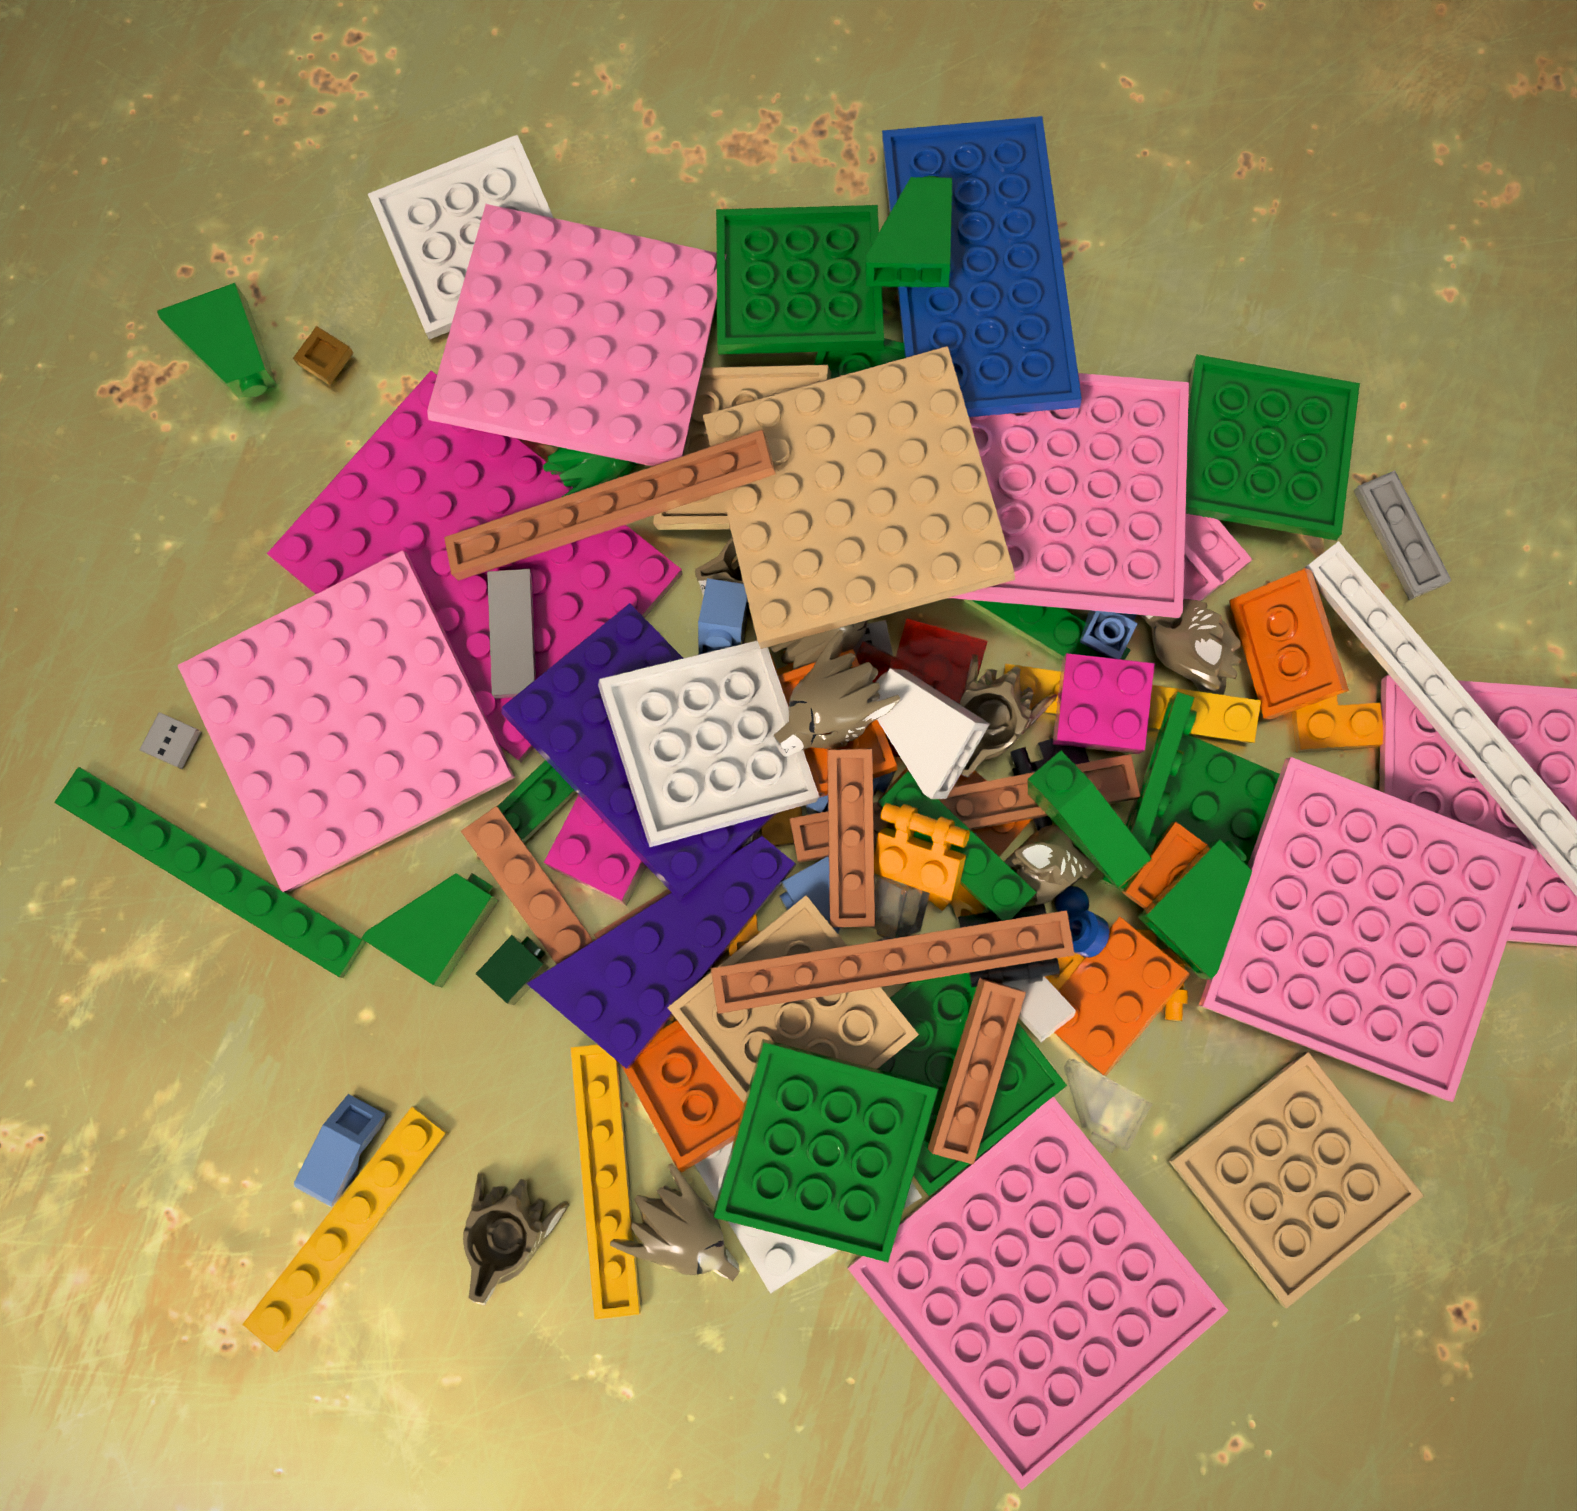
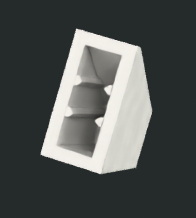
(929, 731)

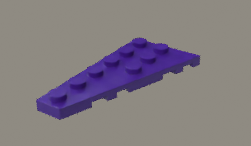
(630, 975)

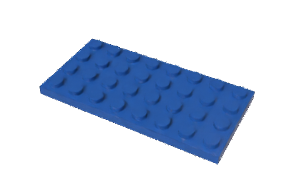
(1006, 280)

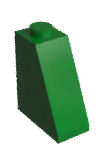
(915, 238)
(224, 338)
(1201, 907)
(436, 927)

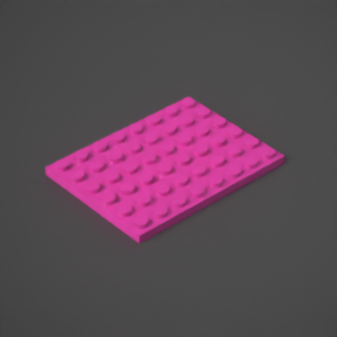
(438, 479)

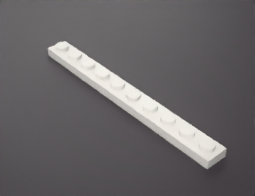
(1449, 709)

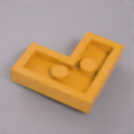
(1337, 727)

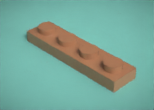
(851, 837)
(526, 885)
(976, 1071)

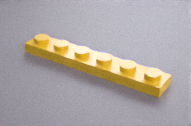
(1216, 714)
(605, 1181)
(345, 1229)

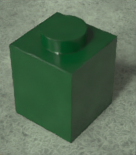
(513, 968)

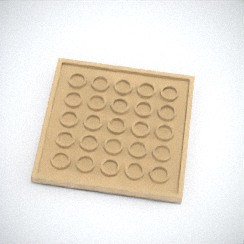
(868, 503)

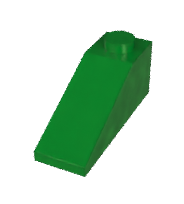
(1087, 819)

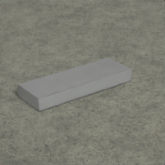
(1402, 535)
(511, 631)

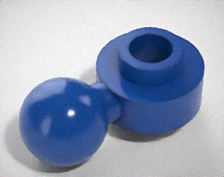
(1087, 929)

